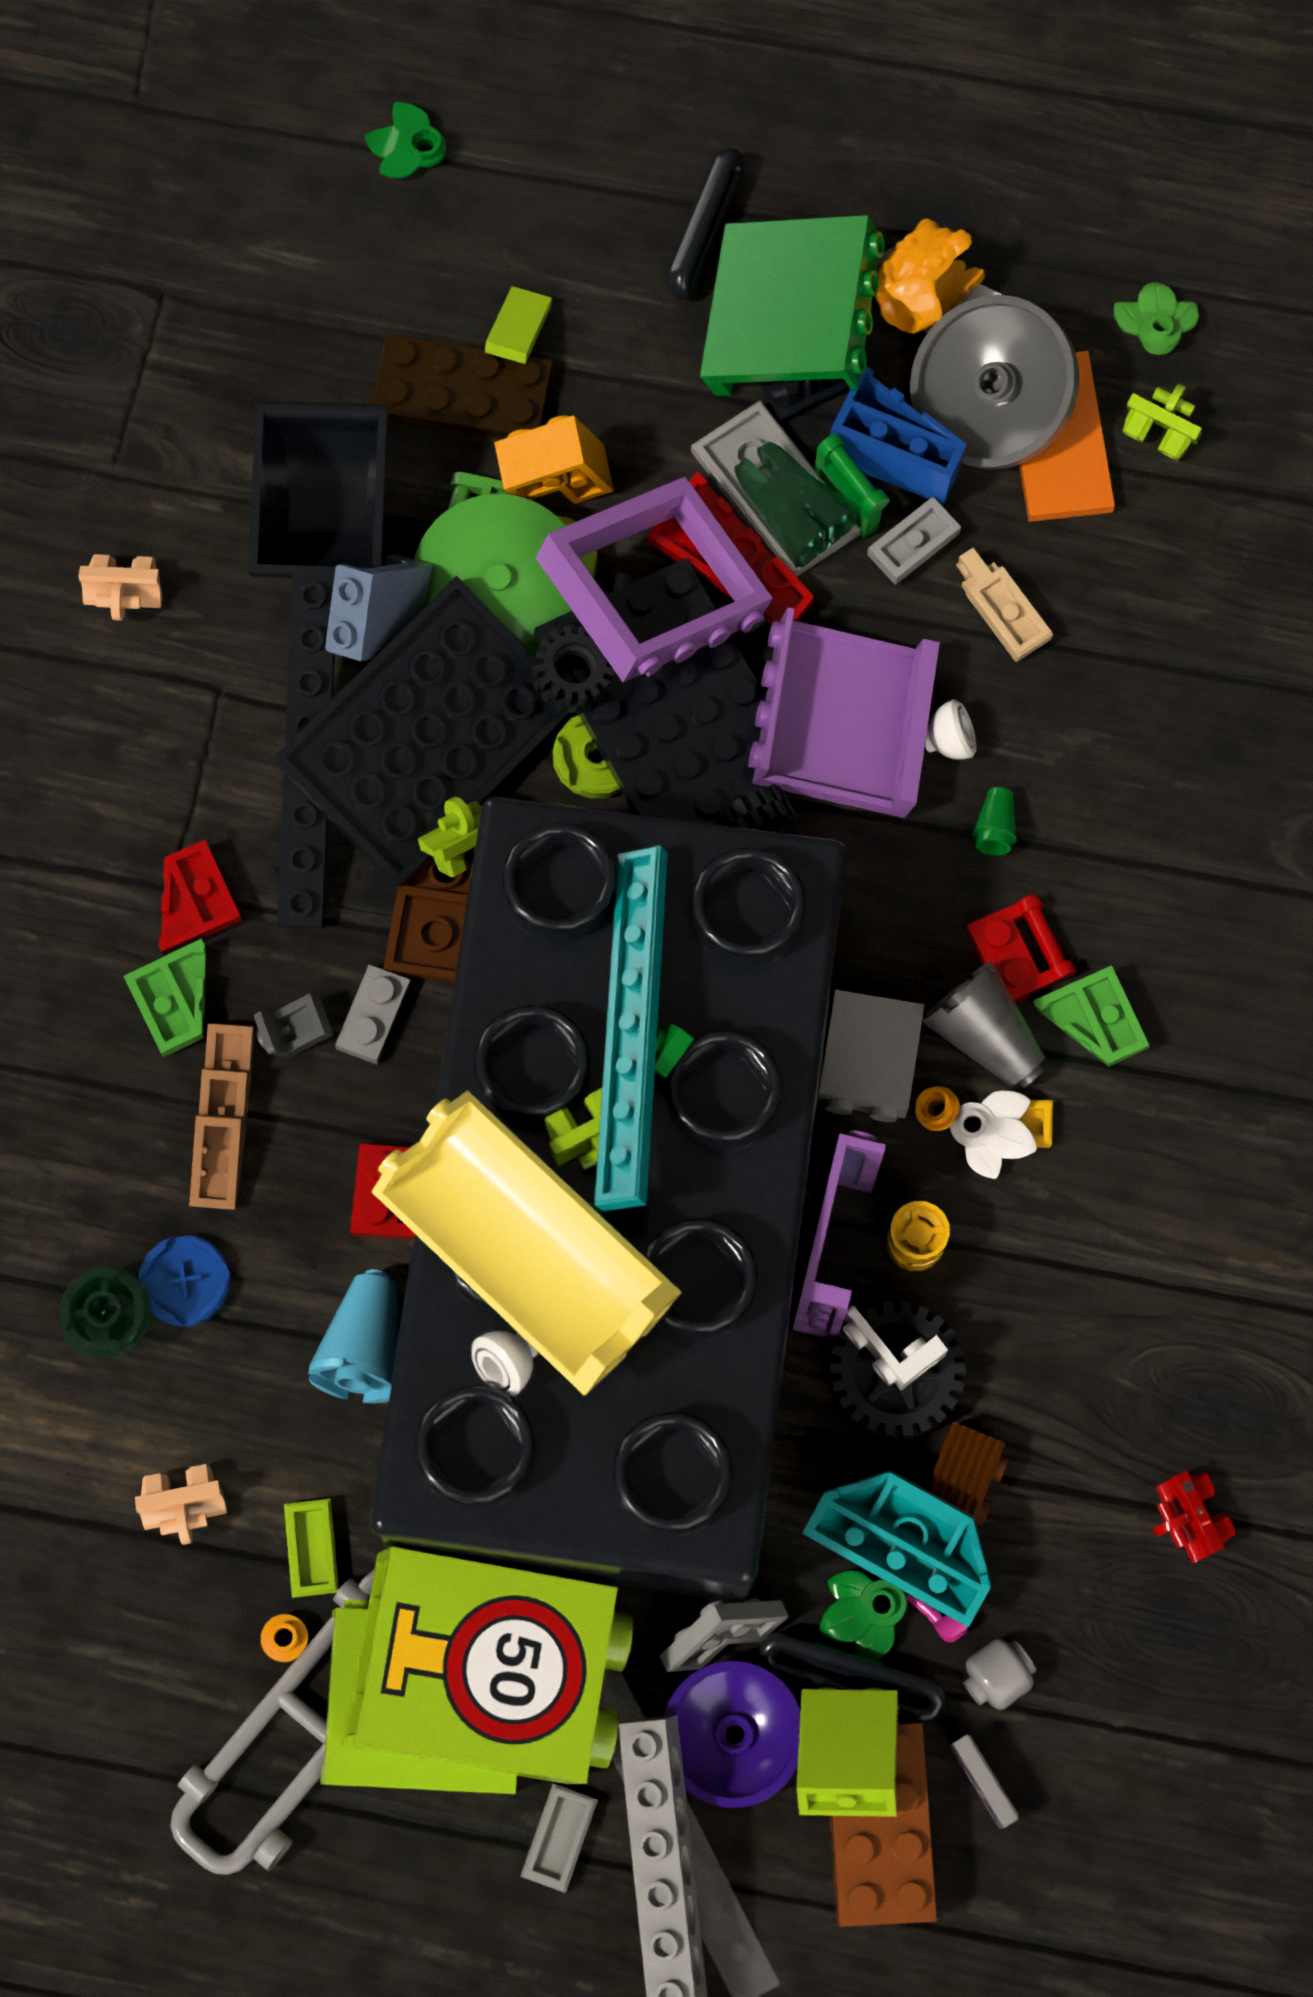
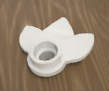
(999, 1134)

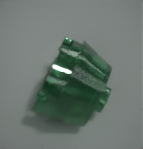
(104, 1312)

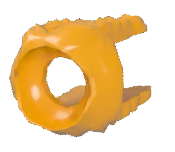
(921, 281)

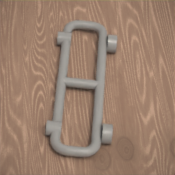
(266, 1841)

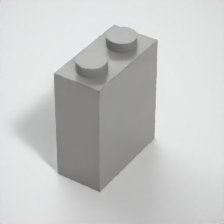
(870, 1055)

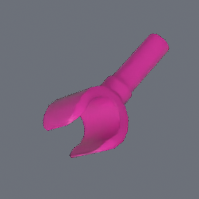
(947, 1628)

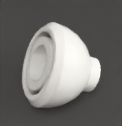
(951, 732)
(503, 1360)

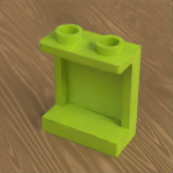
(848, 1752)

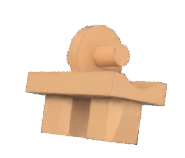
(121, 587)
(181, 1507)

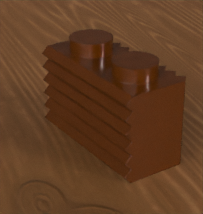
(966, 1468)

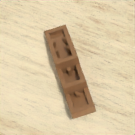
(222, 1116)

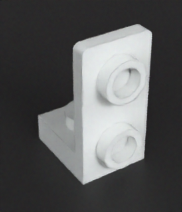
(917, 1356)

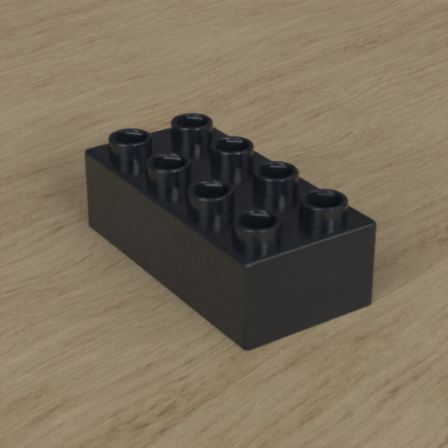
(671, 1454)

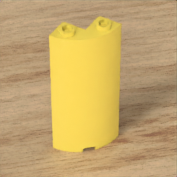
(525, 1241)

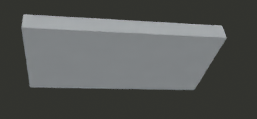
(739, 440)

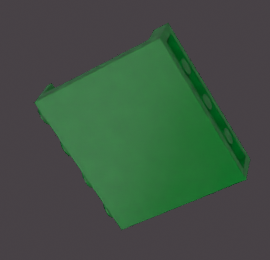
(792, 302)

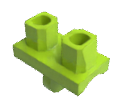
(1179, 431)
(454, 836)
(572, 1141)

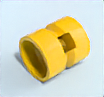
(917, 1235)

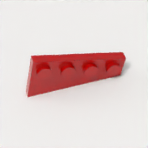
(771, 571)

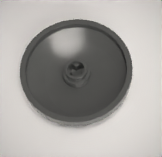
(997, 379)

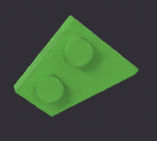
(1096, 1016)

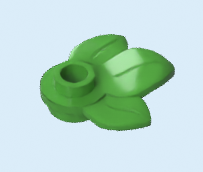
(1156, 318)

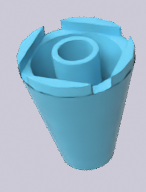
(360, 1341)

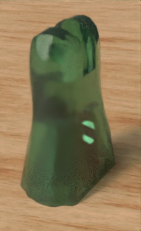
(795, 504)

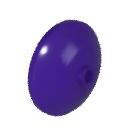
(745, 1697)

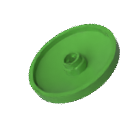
(494, 551)

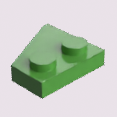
(173, 996)

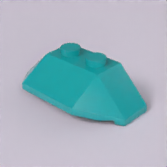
(907, 1541)

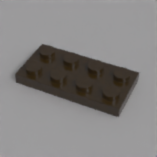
(460, 387)

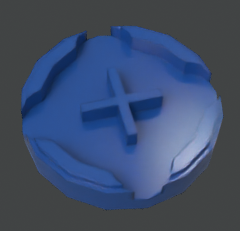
(185, 1280)

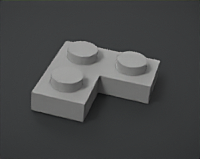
(722, 1625)

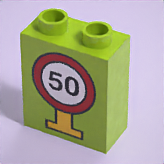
(487, 1667)

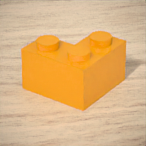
(552, 459)

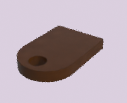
(428, 925)

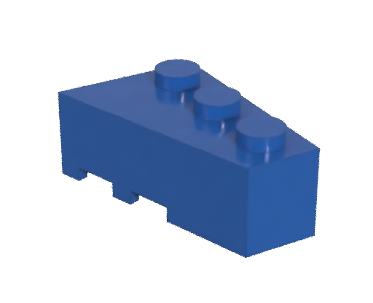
(897, 441)

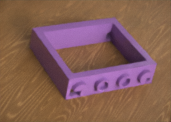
(676, 500)

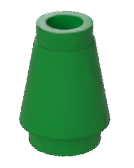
(996, 823)

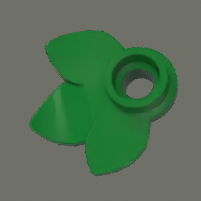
(401, 143)
(856, 1616)

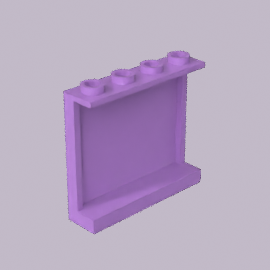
(844, 717)

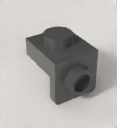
(293, 1026)

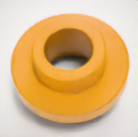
(929, 1100)
(298, 1643)

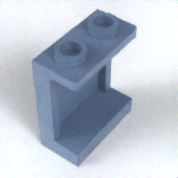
(374, 605)

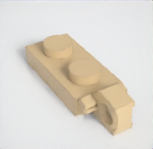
(1003, 606)

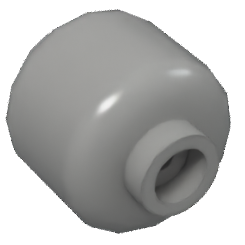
(999, 1674)

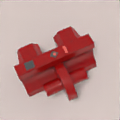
(1187, 1517)

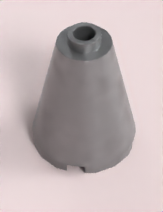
(988, 1027)

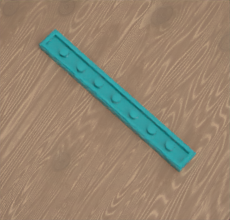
(631, 1030)

